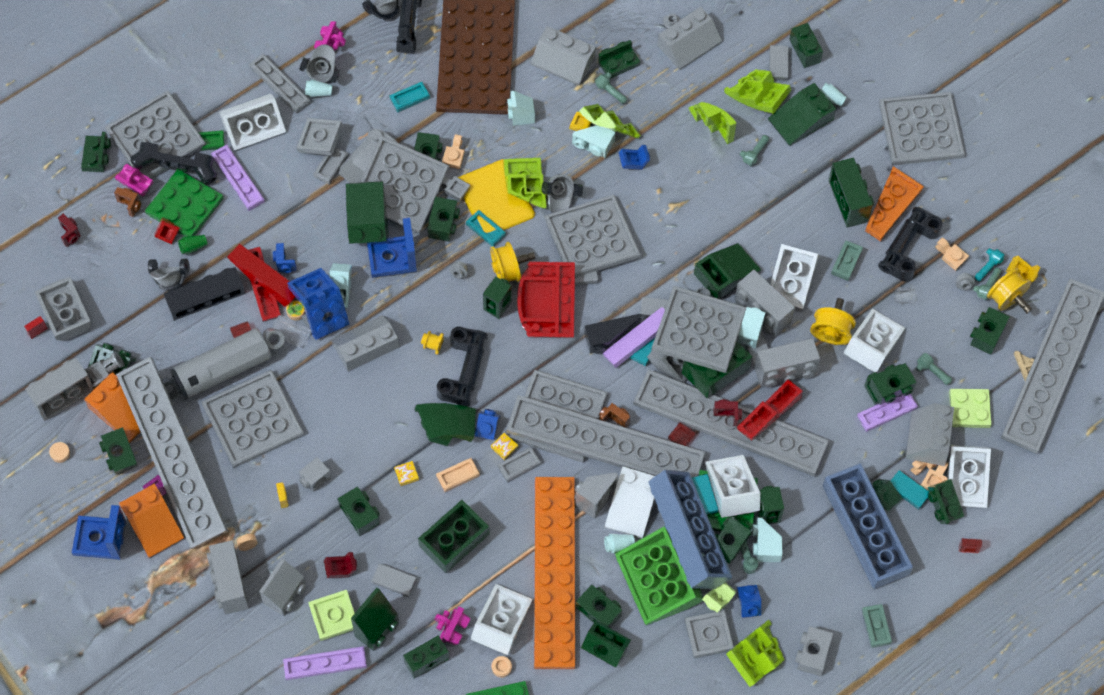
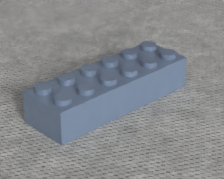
(867, 526)
(689, 529)

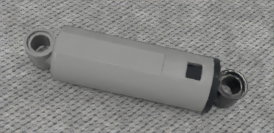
(222, 362)

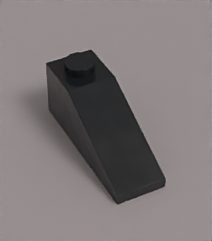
(605, 334)

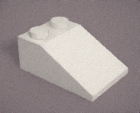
(794, 274)
(874, 340)
(970, 474)
(733, 486)
(631, 503)
(501, 619)

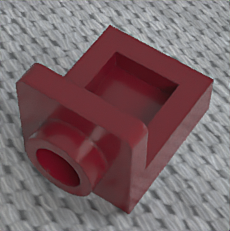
(70, 226)
(728, 408)
(340, 566)

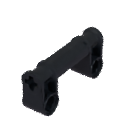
(406, 40)
(895, 260)
(470, 366)

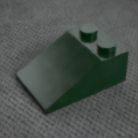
(803, 114)
(366, 212)
(374, 620)

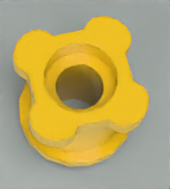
(432, 341)

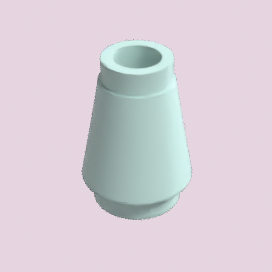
(316, 88)
(833, 94)
(618, 542)

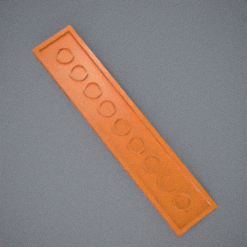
(554, 573)

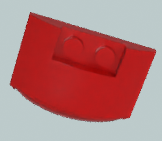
(547, 299)

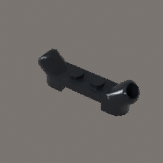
(150, 154)

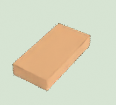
(458, 475)

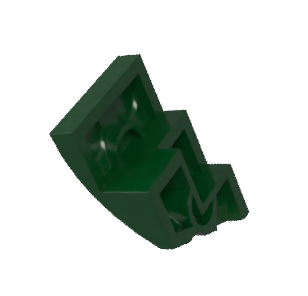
(447, 421)

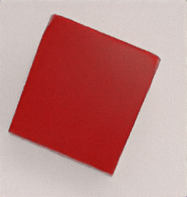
(166, 231)

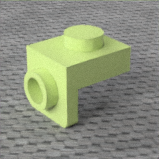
(719, 597)

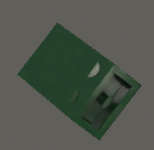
(724, 269)

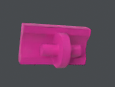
(332, 36)
(134, 180)
(456, 618)

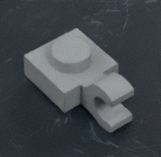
(455, 188)

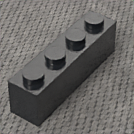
(204, 293)

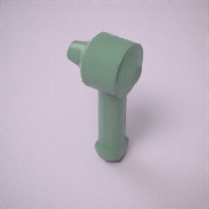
(603, 82)
(751, 157)
(983, 290)
(926, 362)
(750, 563)

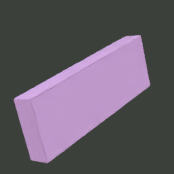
(886, 412)

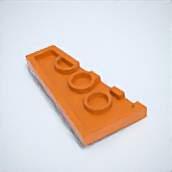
(893, 202)

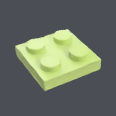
(970, 408)
(332, 614)

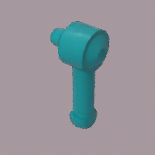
(995, 257)

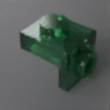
(886, 493)

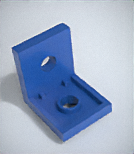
(402, 250)
(318, 296)
(111, 534)

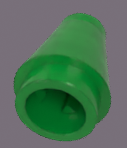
(191, 243)

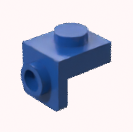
(634, 158)
(283, 265)
(487, 424)
(749, 600)

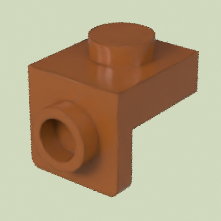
(130, 198)
(615, 413)

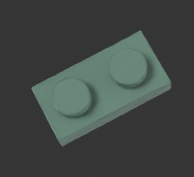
(846, 260)
(876, 625)

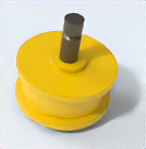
(506, 263)
(1010, 290)
(833, 324)

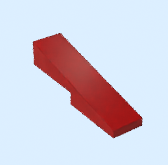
(259, 271)
(266, 302)
(771, 410)

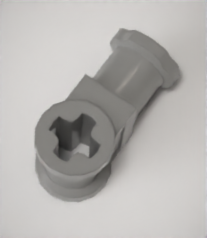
(100, 370)

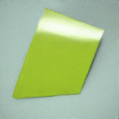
(759, 91)
(715, 119)
(608, 120)
(525, 180)
(756, 654)

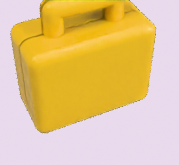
(490, 196)

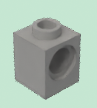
(314, 475)

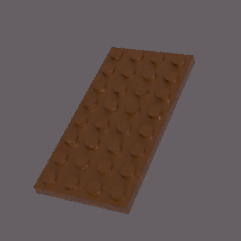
(475, 56)

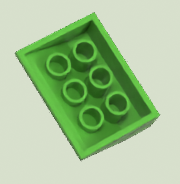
(657, 577)

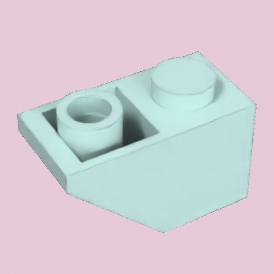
(521, 109)
(594, 139)
(342, 278)
(751, 327)
(768, 542)

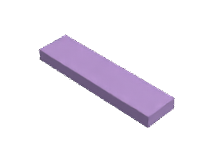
(237, 177)
(634, 339)
(324, 663)

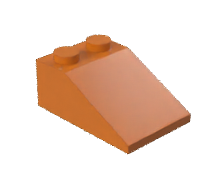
(112, 406)
(151, 520)

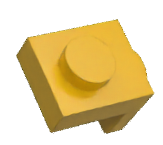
(1027, 272)

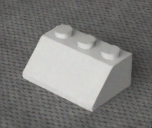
(252, 121)

